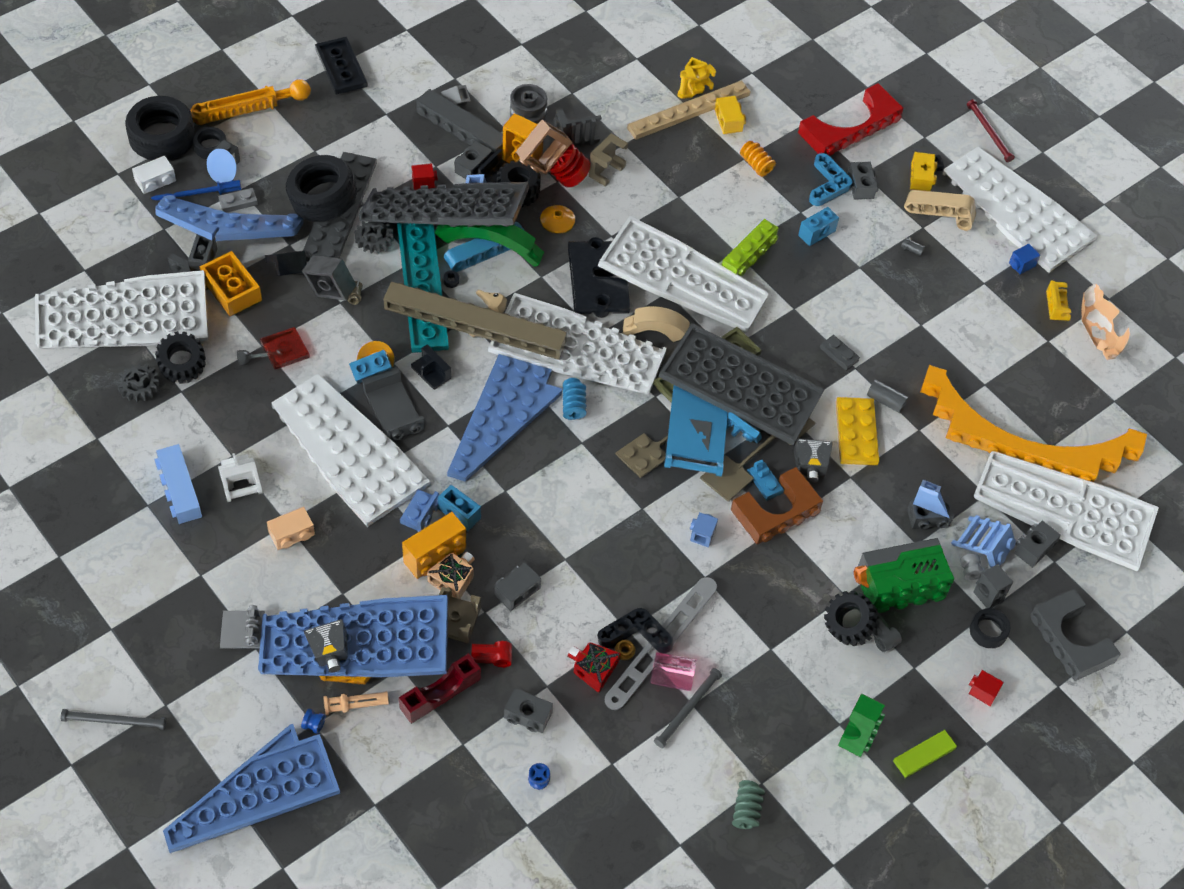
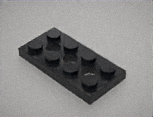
(347, 58)

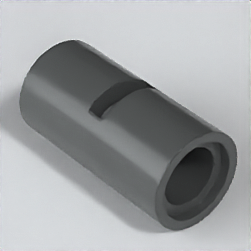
(887, 396)

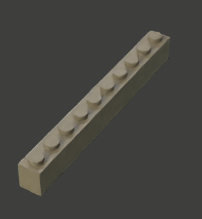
(475, 320)

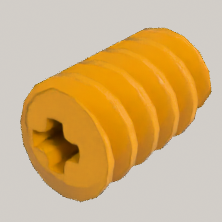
(757, 158)

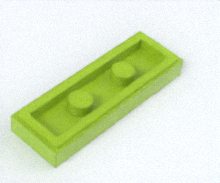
(924, 753)

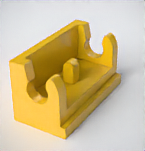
(1058, 301)

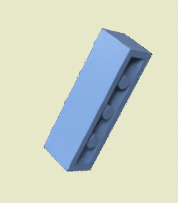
(178, 483)

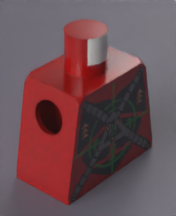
(594, 664)

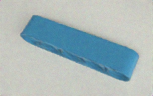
(474, 252)

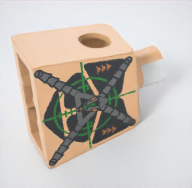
(452, 573)

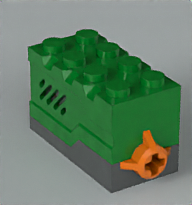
(904, 575)

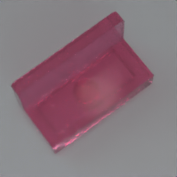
(673, 671)

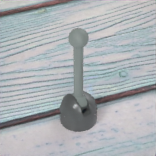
(244, 356)

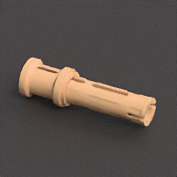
(381, 699)

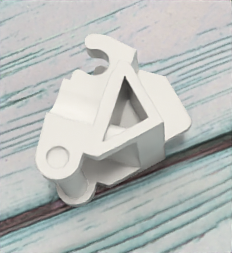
(239, 469)

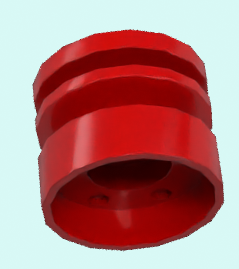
(571, 167)

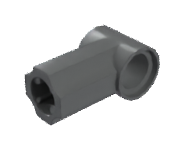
(886, 637)

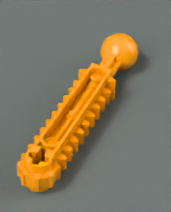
(247, 102)

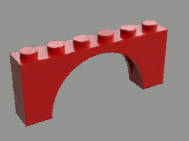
(829, 139)

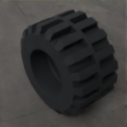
(520, 173)
(177, 343)
(838, 610)

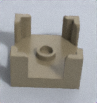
(604, 156)
(461, 615)

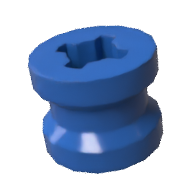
(313, 721)
(541, 771)

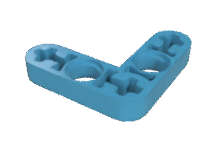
(826, 165)

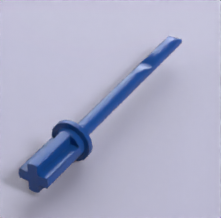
(223, 187)

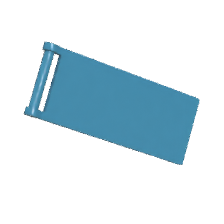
(686, 442)

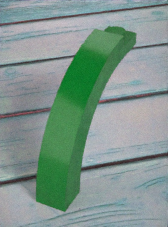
(508, 236)

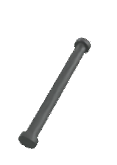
(113, 719)
(661, 740)

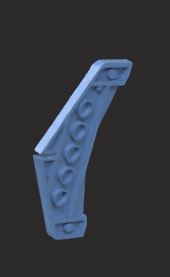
(224, 225)

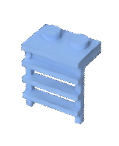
(995, 544)

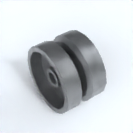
(529, 102)

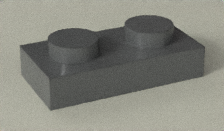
(839, 352)

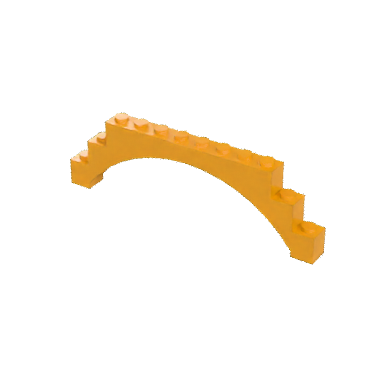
(975, 431)

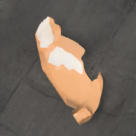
(1100, 313)

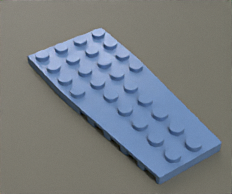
(382, 638)

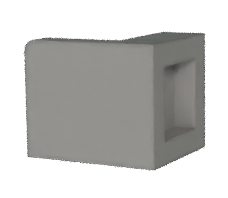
(457, 94)

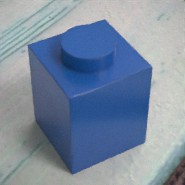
(1024, 259)

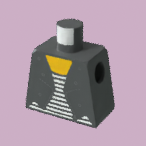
(812, 458)
(329, 644)

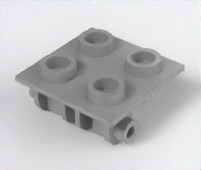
(241, 628)

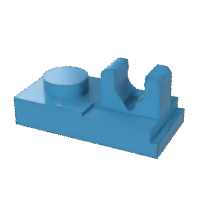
(748, 431)
(765, 480)

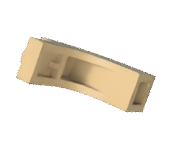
(657, 319)

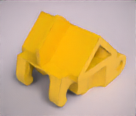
(695, 78)

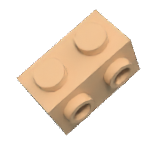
(291, 528)

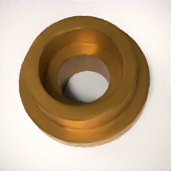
(625, 644)

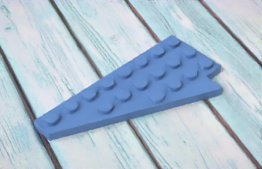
(508, 404)
(269, 783)

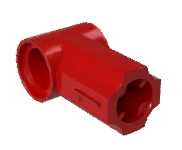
(498, 653)

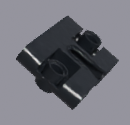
(593, 286)

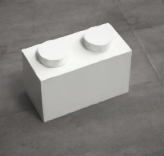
(154, 174)

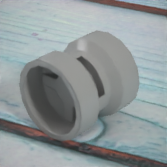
(971, 566)

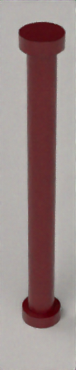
(1008, 157)

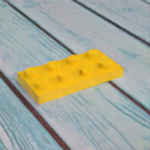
(857, 431)

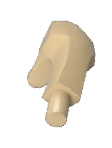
(494, 301)

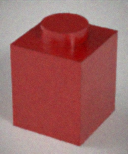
(423, 175)
(985, 687)

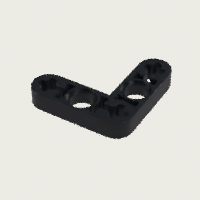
(640, 625)

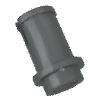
(912, 246)

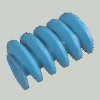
(574, 399)

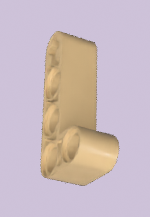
(943, 204)

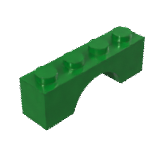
(863, 725)

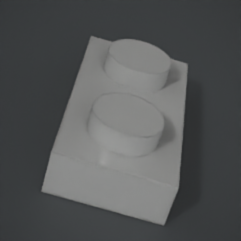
(238, 200)

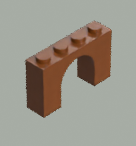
(764, 525)

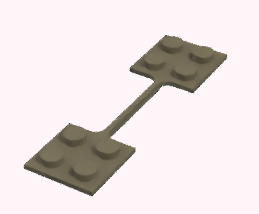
(643, 454)
(734, 476)

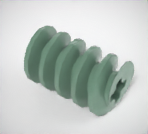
(748, 805)

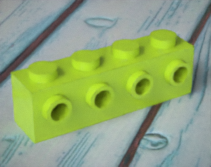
(751, 248)

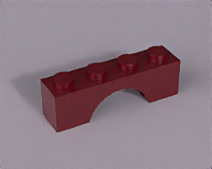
(423, 700)

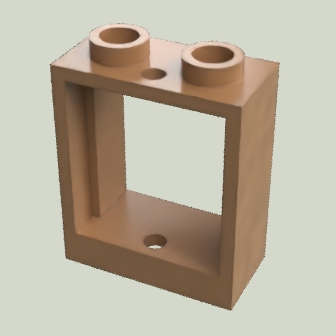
(552, 153)

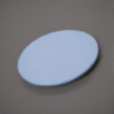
(221, 165)

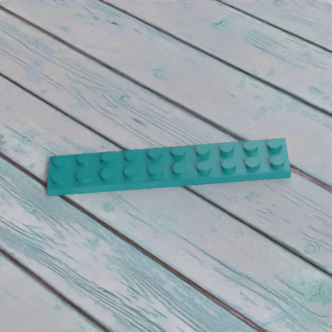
(421, 271)

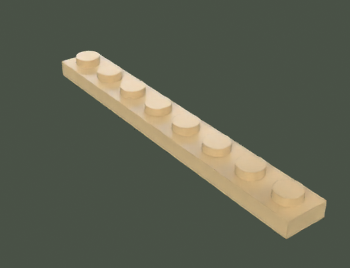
(685, 110)

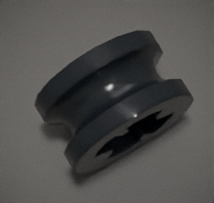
(451, 284)

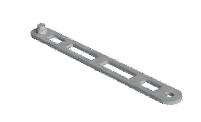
(705, 588)

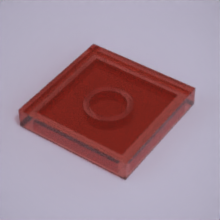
(288, 344)

